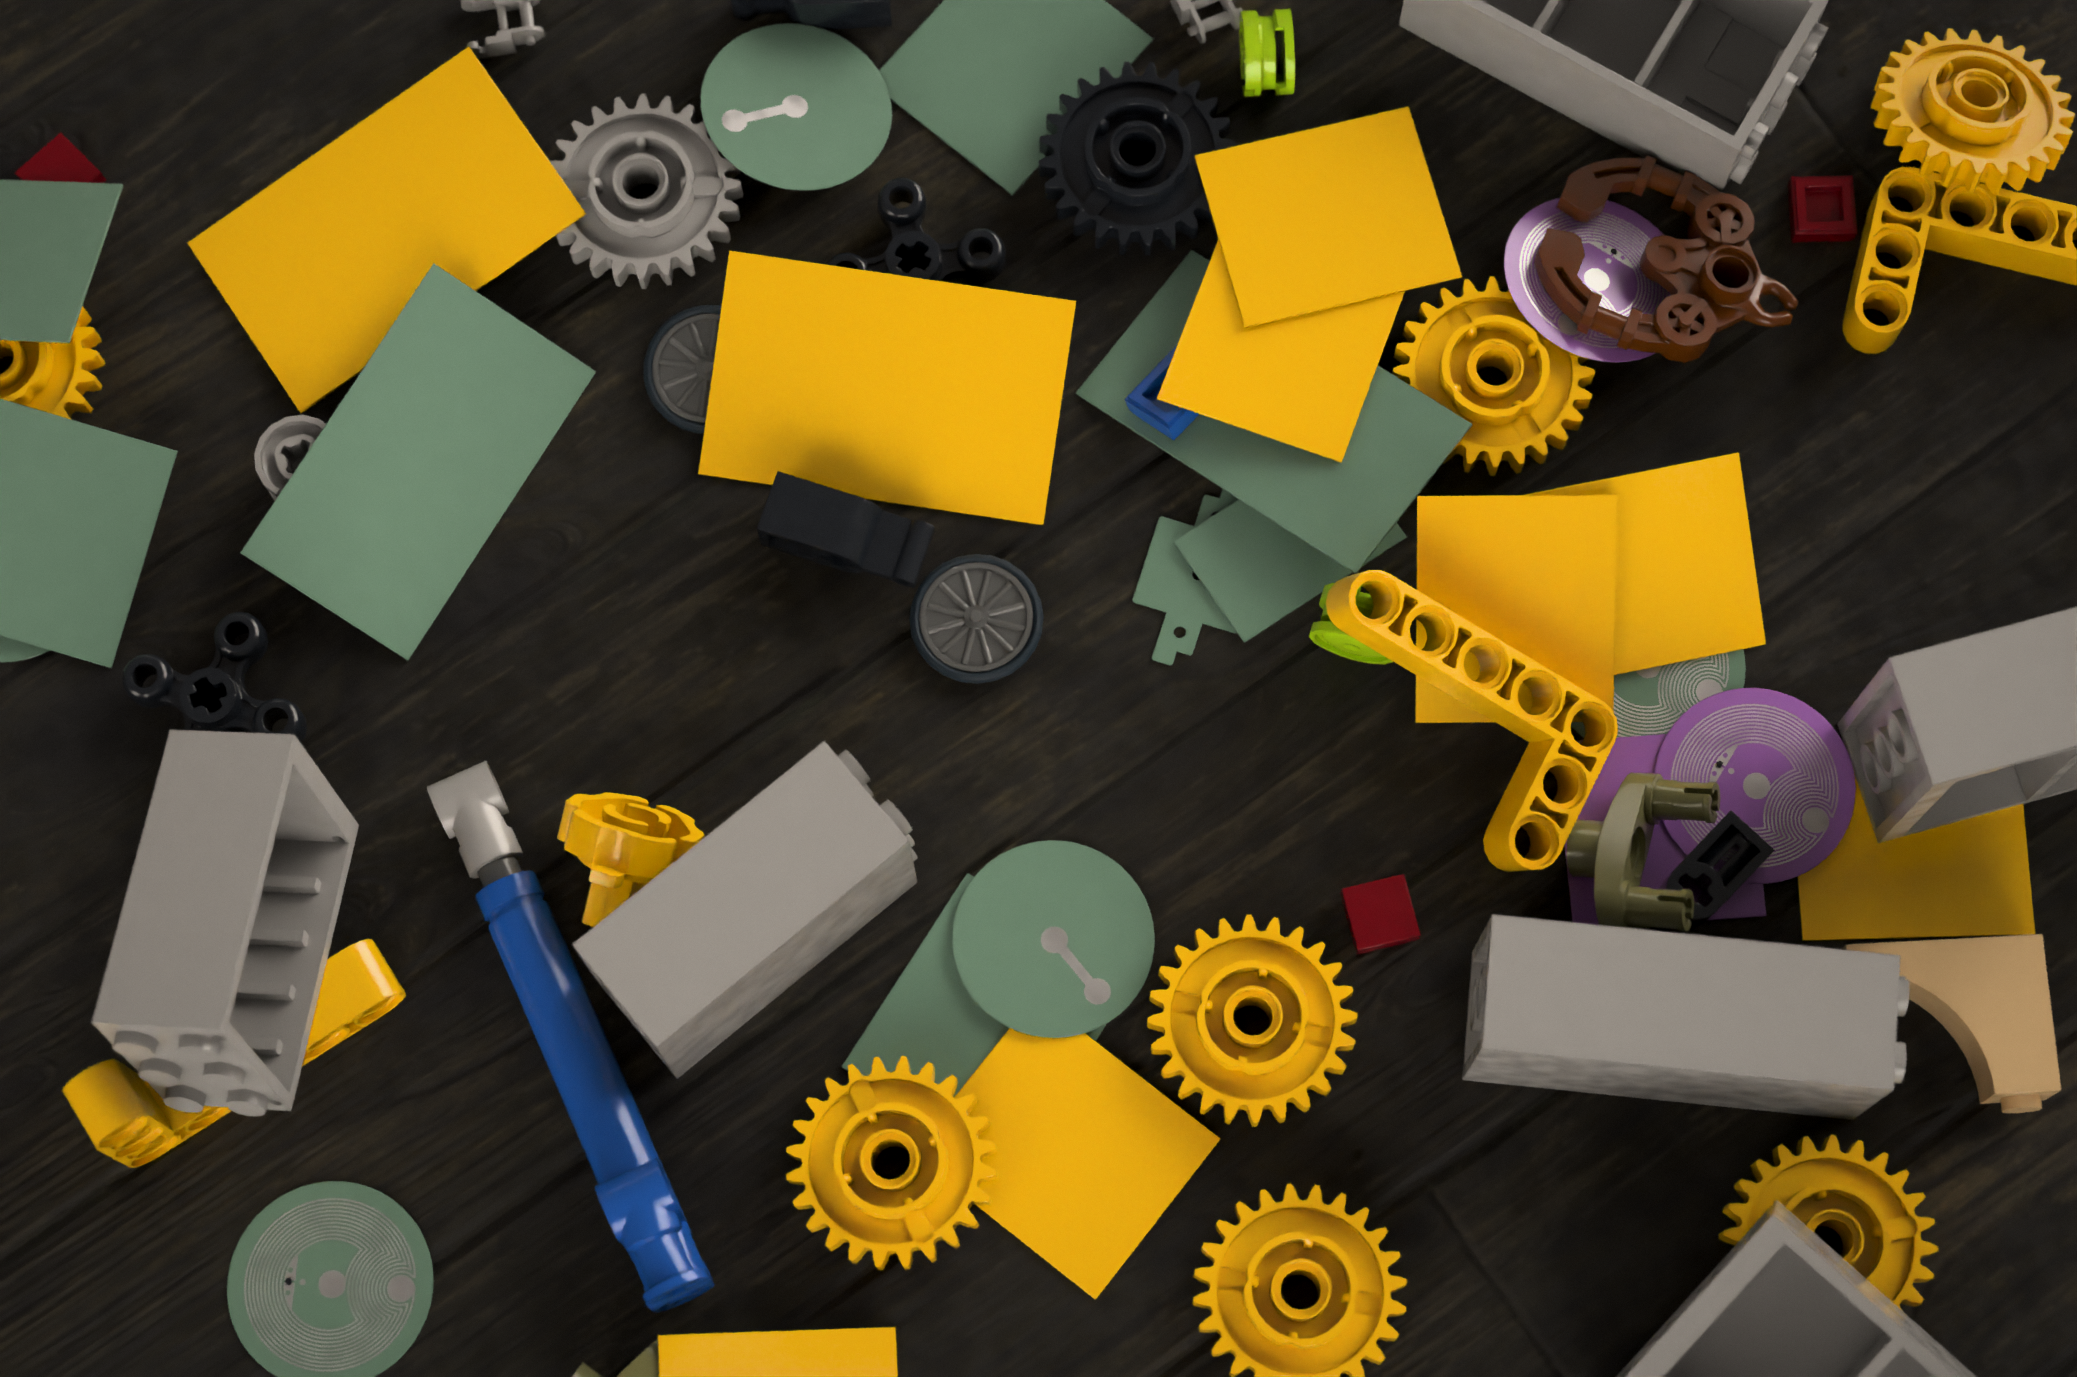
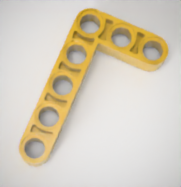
(1933, 229)
(1496, 697)
(136, 1126)

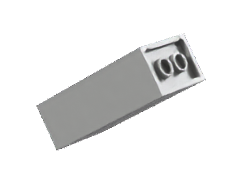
(1653, 75)
(1684, 1017)

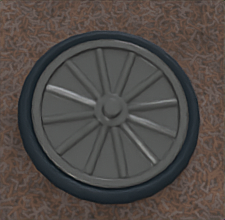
(681, 366)
(976, 618)

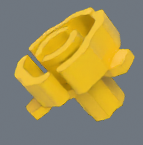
(622, 845)

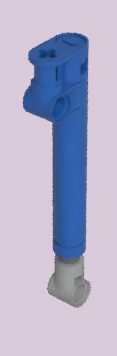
(573, 1043)

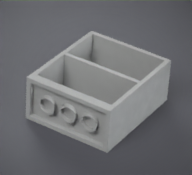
(1967, 726)
(1789, 1310)

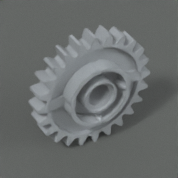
(654, 231)

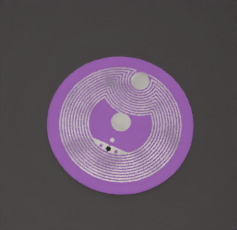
(1610, 267)
(1774, 769)

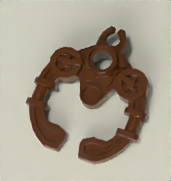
(1686, 268)

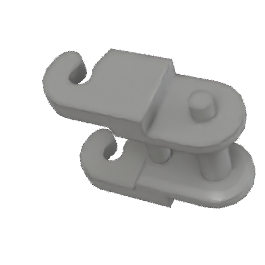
(1187, 12)
(506, 38)

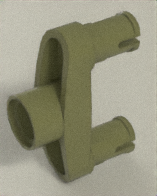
(1618, 849)

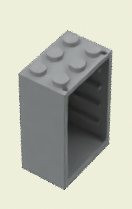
(752, 907)
(227, 922)

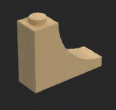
(1995, 1007)

